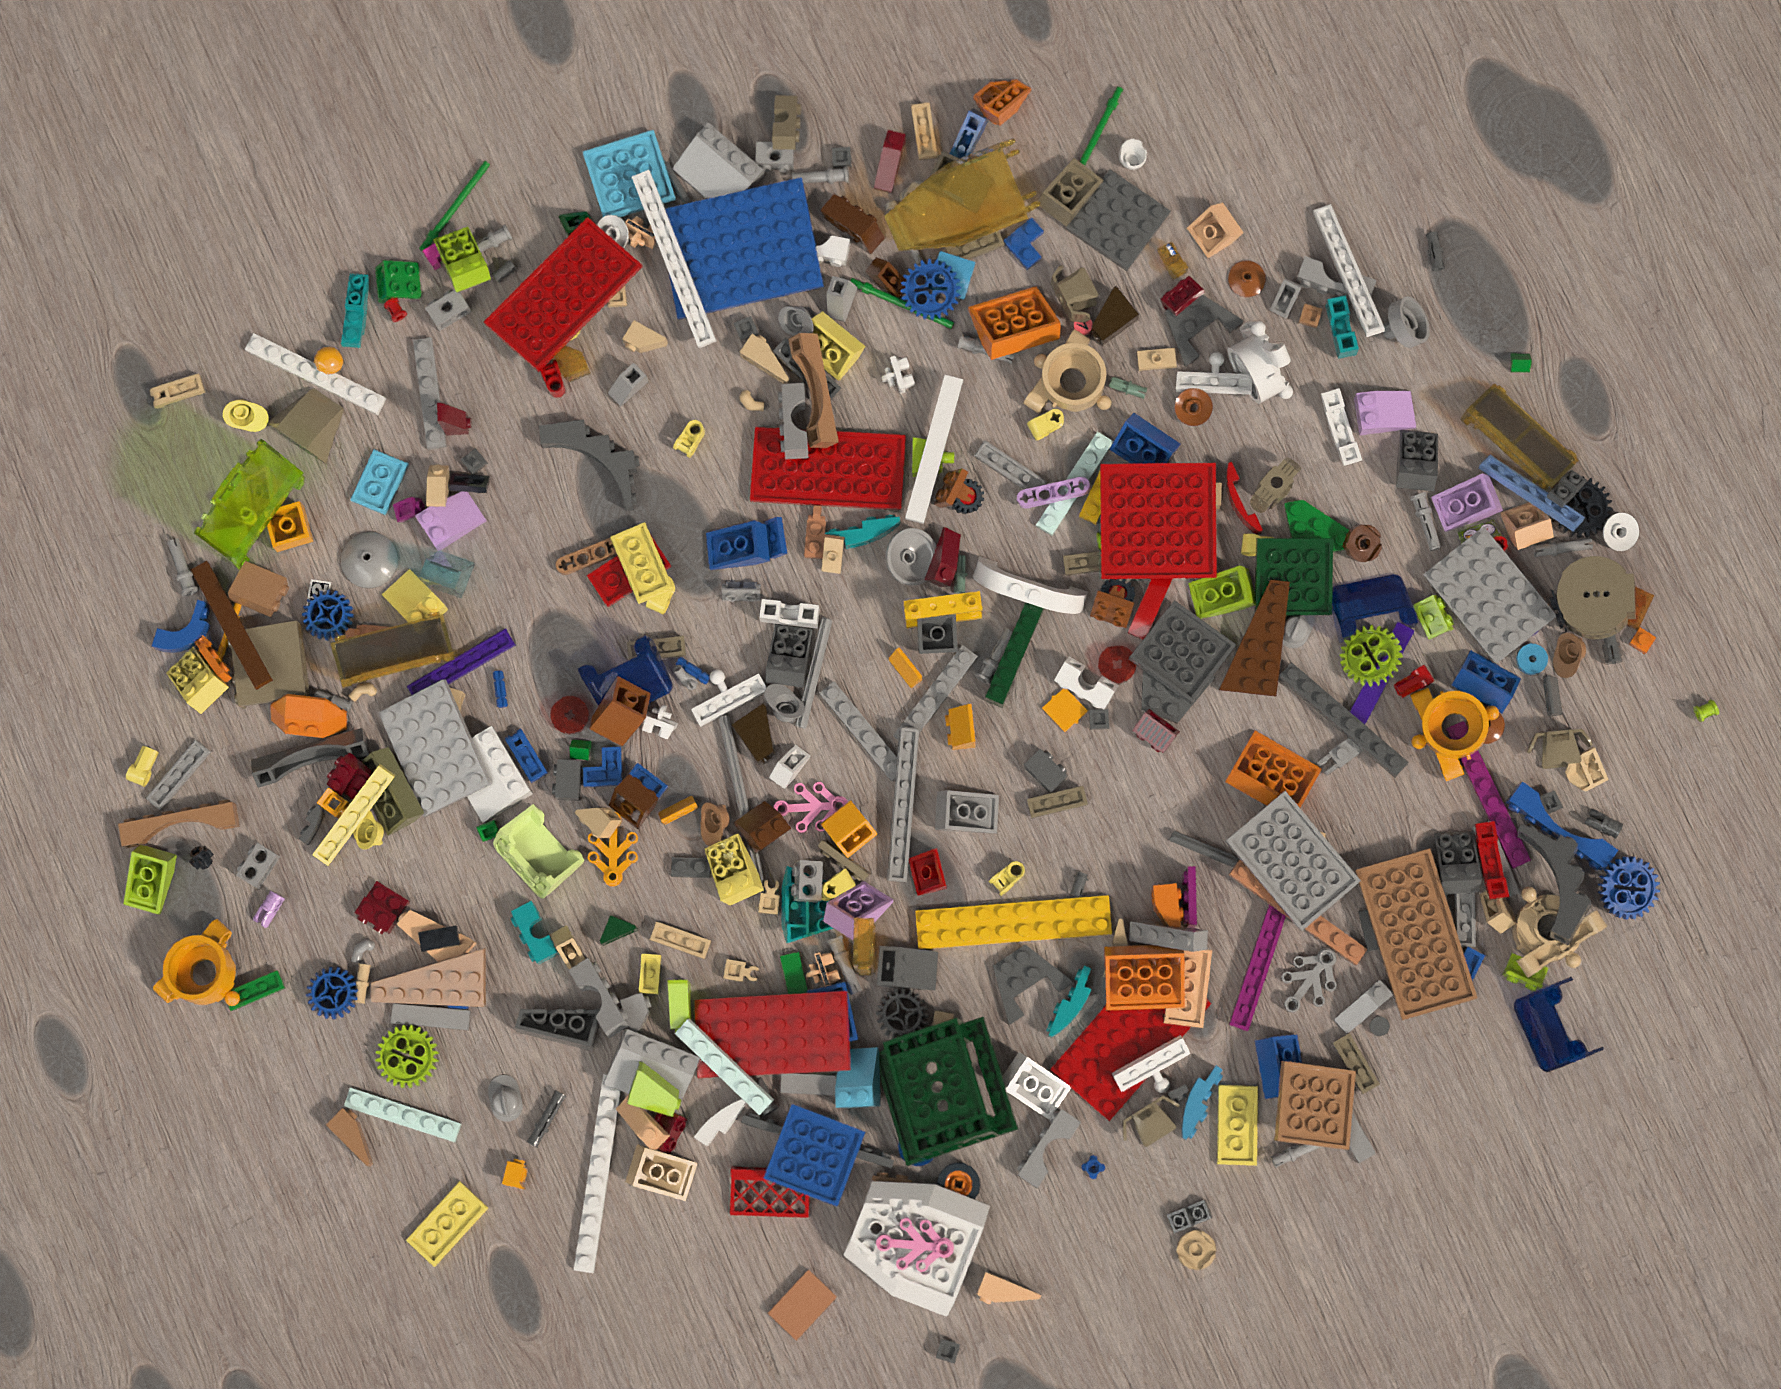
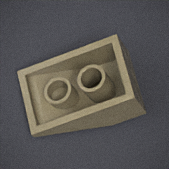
(1069, 192)

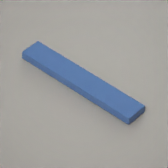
(1530, 492)

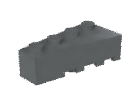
(562, 1026)

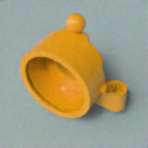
(1433, 714)
(185, 955)

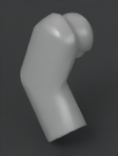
(685, 678)
(361, 947)

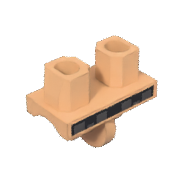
(639, 234)
(822, 961)

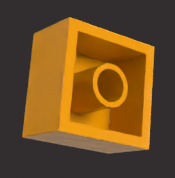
(289, 527)

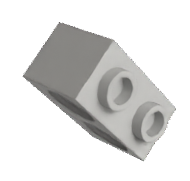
(262, 868)
(813, 882)

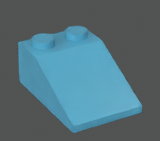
(862, 1083)

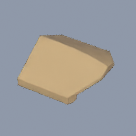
(1588, 772)

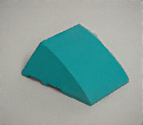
(798, 917)

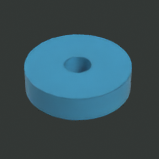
(1535, 651)

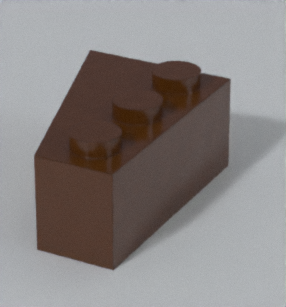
(853, 222)

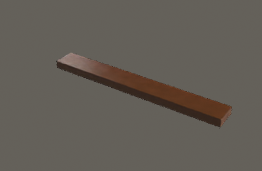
(231, 625)

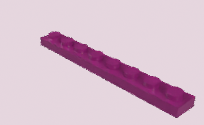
(1491, 801)
(1257, 969)

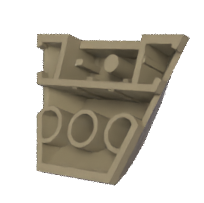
(310, 423)

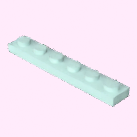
(1084, 468)
(724, 1066)
(402, 1115)

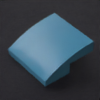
(963, 268)

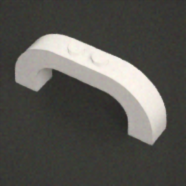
(1038, 594)

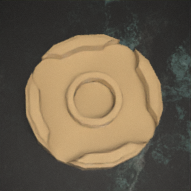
(1196, 1250)

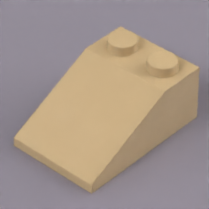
(661, 1172)

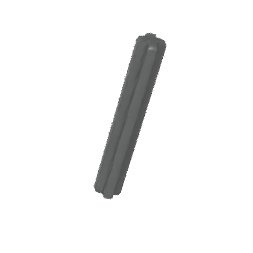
(1204, 849)

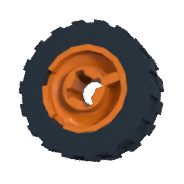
(963, 1173)

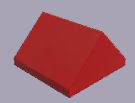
(927, 872)

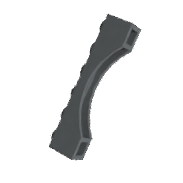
(275, 766)

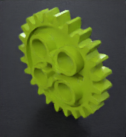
(1386, 647)
(400, 1072)

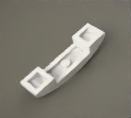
(1340, 427)

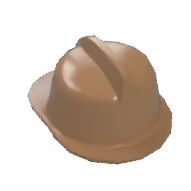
(1568, 654)
(713, 822)

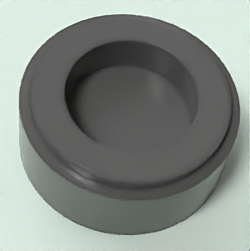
(1379, 1026)

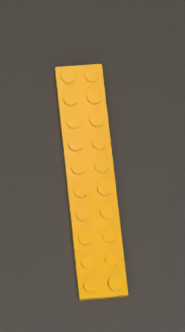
(1013, 922)

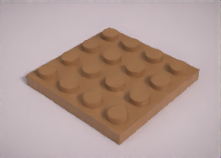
(1315, 1105)

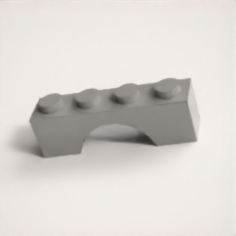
(1313, 276)
(795, 440)
(1172, 937)
(610, 1016)
(1062, 1126)

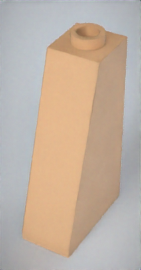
(413, 923)

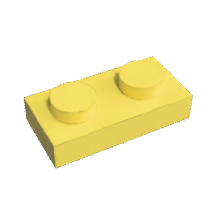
(650, 974)

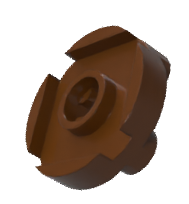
(1352, 543)

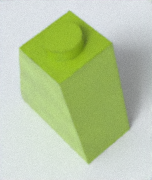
(679, 1002)
(653, 1092)

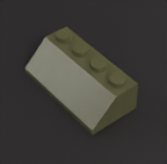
(397, 804)

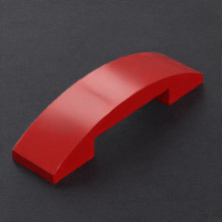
(1250, 521)
(1149, 607)
(1490, 860)

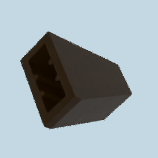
(1113, 318)
(756, 734)

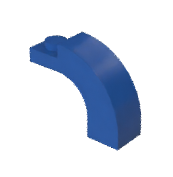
(184, 639)

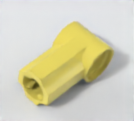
(141, 770)

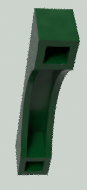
(1013, 654)

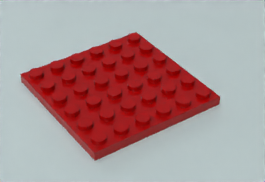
(1158, 520)

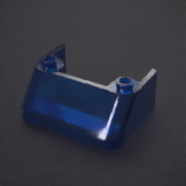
(1546, 1031)

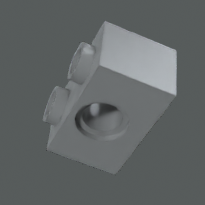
(765, 150)
(444, 319)

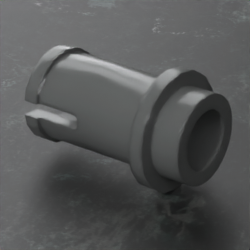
(504, 271)
(1079, 884)

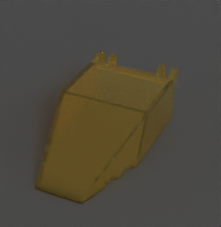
(961, 202)

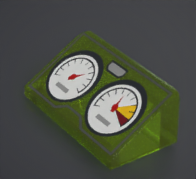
(1490, 526)

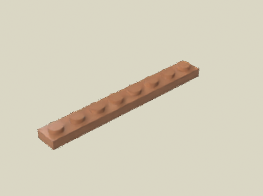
(1319, 928)

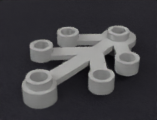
(1311, 977)

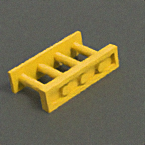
(965, 606)

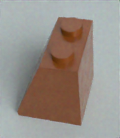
(620, 711)

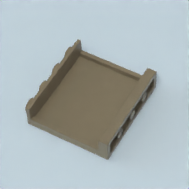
(284, 657)

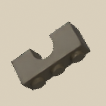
(785, 133)

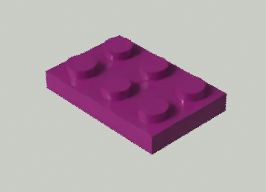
(1189, 897)

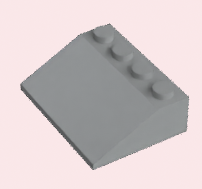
(717, 165)
(669, 1062)

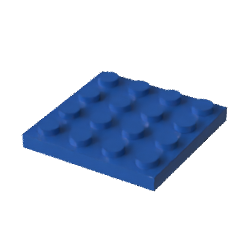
(814, 1155)

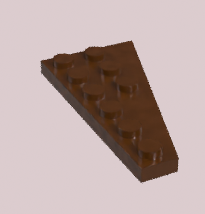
(1259, 654)

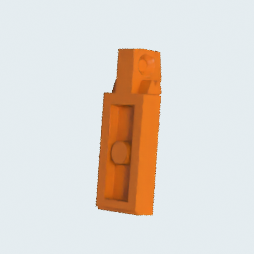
(211, 657)

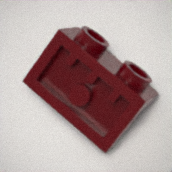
(1182, 295)
(674, 1127)

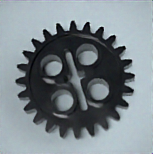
(1596, 500)

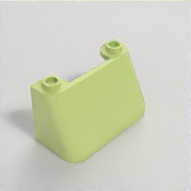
(536, 852)

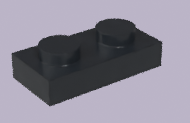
(469, 483)
(439, 938)

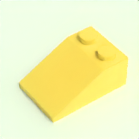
(413, 598)

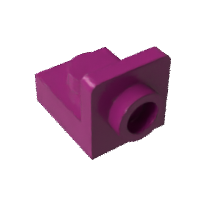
(408, 508)

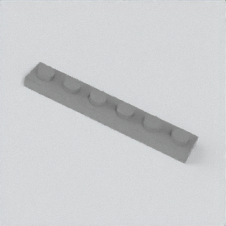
(429, 392)
(939, 690)
(860, 729)

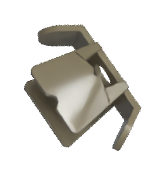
(1075, 290)
(1266, 493)
(1560, 747)
(1151, 1122)

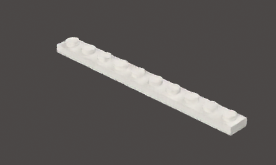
(674, 259)
(597, 1179)

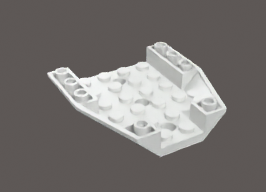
(951, 1217)

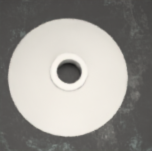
(614, 223)
(1628, 531)

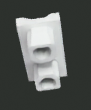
(902, 381)
(666, 725)

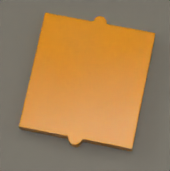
(1064, 709)

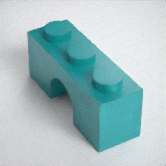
(1339, 321)
(525, 918)

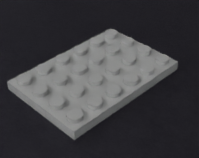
(1489, 595)
(434, 748)
(1293, 861)

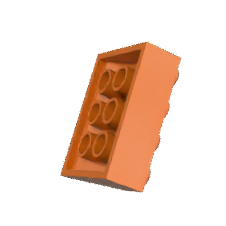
(1015, 322)
(1269, 769)
(1144, 977)

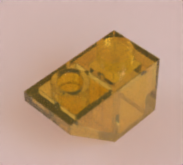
(573, 363)

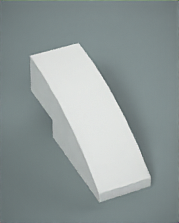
(720, 1122)

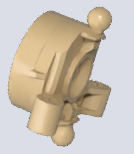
(1071, 355)
(1538, 950)

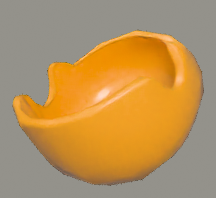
(328, 360)

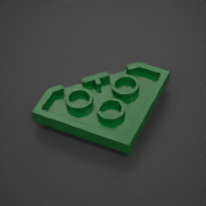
(1309, 522)

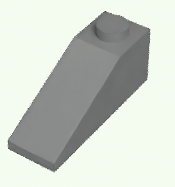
(1363, 1007)

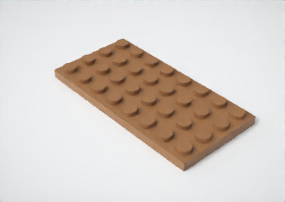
(1416, 934)

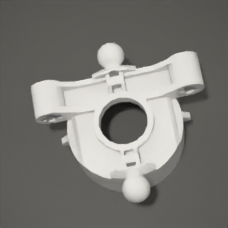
(1261, 361)

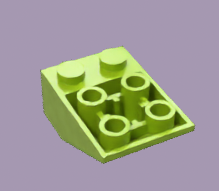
(462, 259)

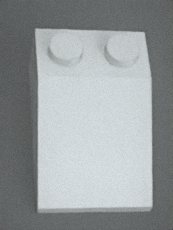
(1035, 1085)

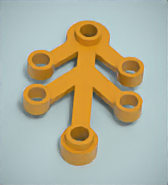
(613, 854)

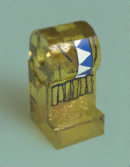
(1172, 261)

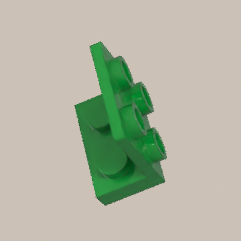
(397, 280)

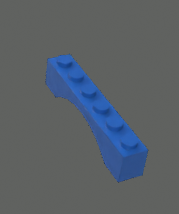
(1528, 802)

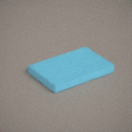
(379, 482)

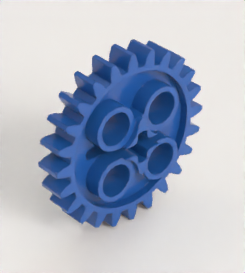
(931, 307)
(1631, 869)

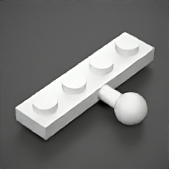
(1215, 382)
(729, 698)
(1151, 1064)

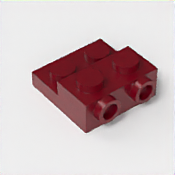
(348, 776)
(381, 908)

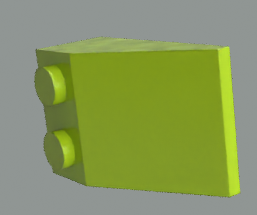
(1224, 594)
(149, 878)

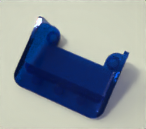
(1370, 599)
(643, 671)

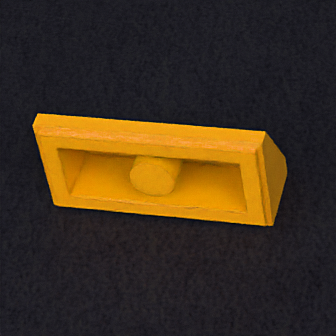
(905, 668)
(677, 810)

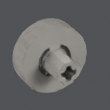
(1407, 322)

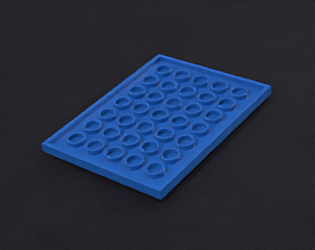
(747, 246)

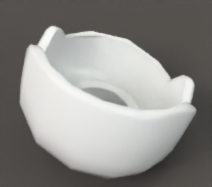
(1132, 154)

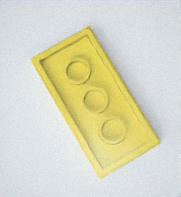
(641, 563)
(1237, 1125)
(447, 1224)

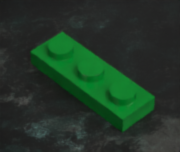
(258, 989)

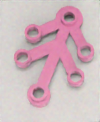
(813, 806)
(918, 1245)

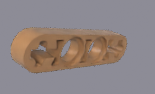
(592, 558)

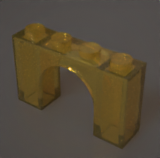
(864, 946)

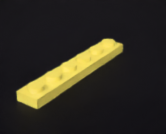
(353, 814)

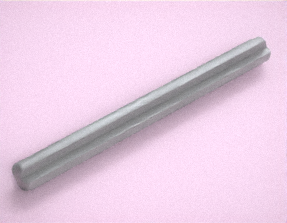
(814, 670)

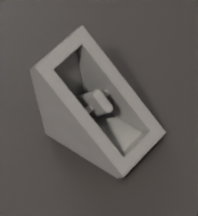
(1285, 298)

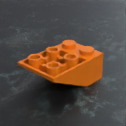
(1166, 905)

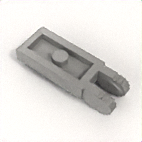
(1341, 755)

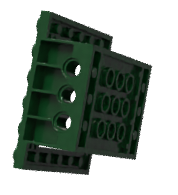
(913, 1104)

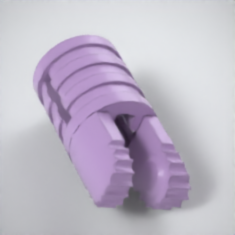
(268, 909)

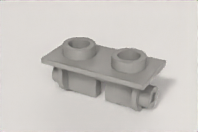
(732, 592)

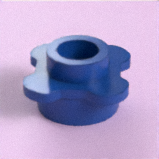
(1093, 1172)

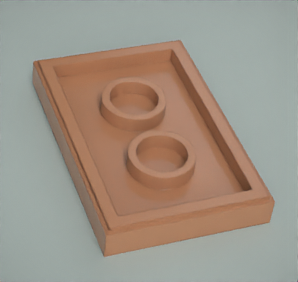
(802, 1305)

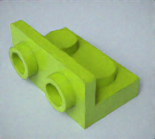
(1433, 616)
(1515, 974)

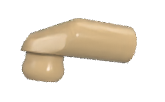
(749, 402)
(364, 688)

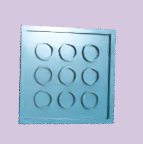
(615, 165)

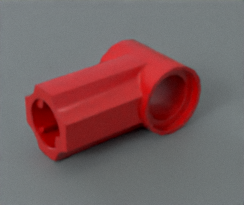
(1417, 680)

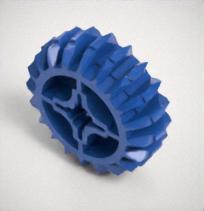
(334, 612)
(335, 1000)

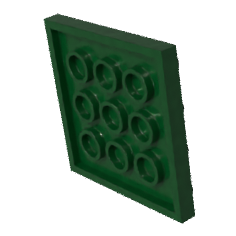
(1303, 563)

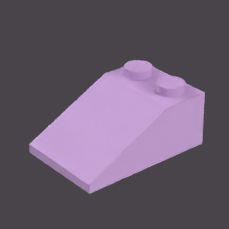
(1384, 411)
(1467, 502)
(451, 522)
(857, 902)

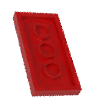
(612, 581)

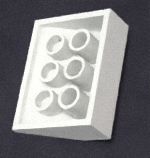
(506, 781)

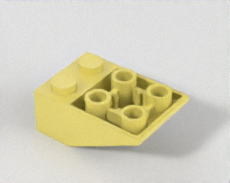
(196, 680)
(733, 870)

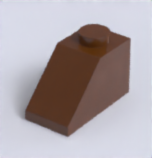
(886, 276)

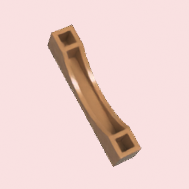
(807, 354)
(139, 832)

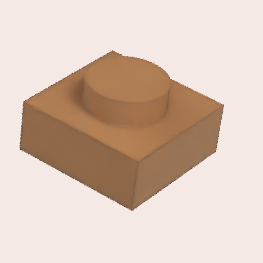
(1310, 315)

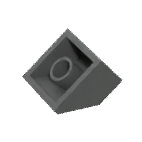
(937, 634)

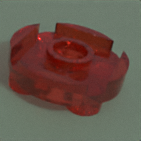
(1112, 654)
(563, 706)

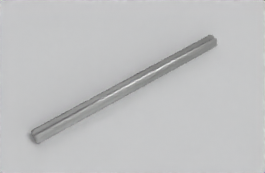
(737, 782)

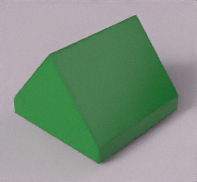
(1520, 363)
(580, 749)
(488, 830)

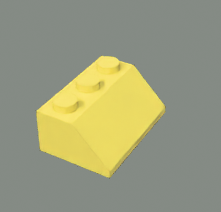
(837, 345)

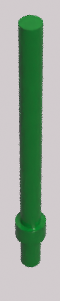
(1111, 105)
(433, 234)
(868, 288)

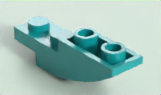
(356, 310)
(872, 530)
(1066, 1010)

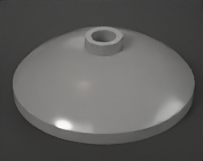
(919, 551)
(378, 568)

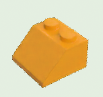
(961, 727)

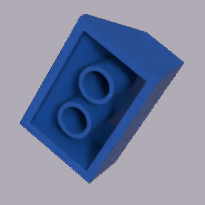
(1143, 443)
(1486, 681)
(1270, 1054)

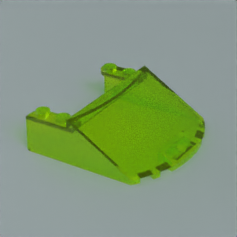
(248, 502)

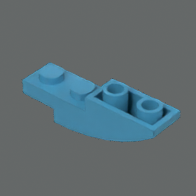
(1194, 1109)

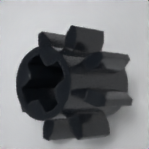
(201, 857)

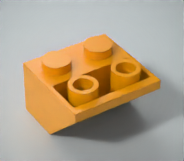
(849, 828)

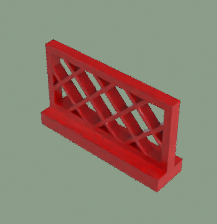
(757, 1174)

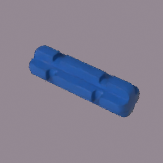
(693, 670)
(500, 690)

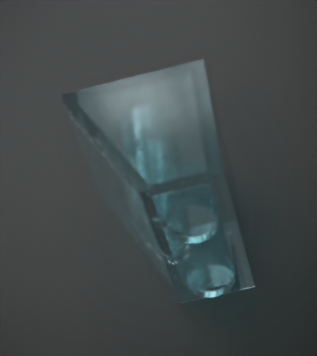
(446, 573)

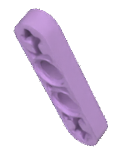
(1053, 490)

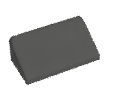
(1552, 696)

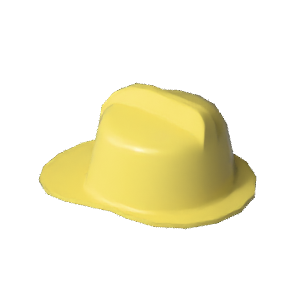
(245, 415)
(369, 832)

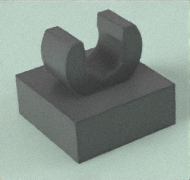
(474, 461)

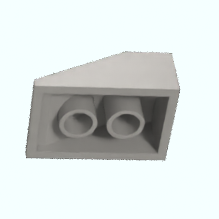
(966, 812)

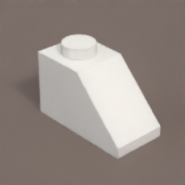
(789, 766)

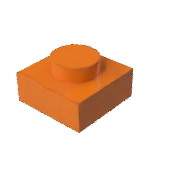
(1642, 640)

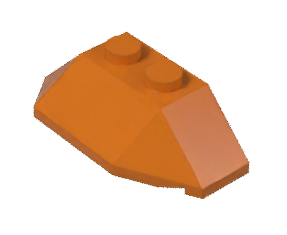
(1001, 99)
(308, 716)

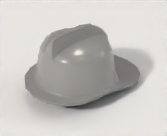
(795, 320)
(1297, 630)
(784, 703)
(505, 1098)

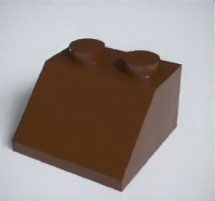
(633, 801)
(762, 826)

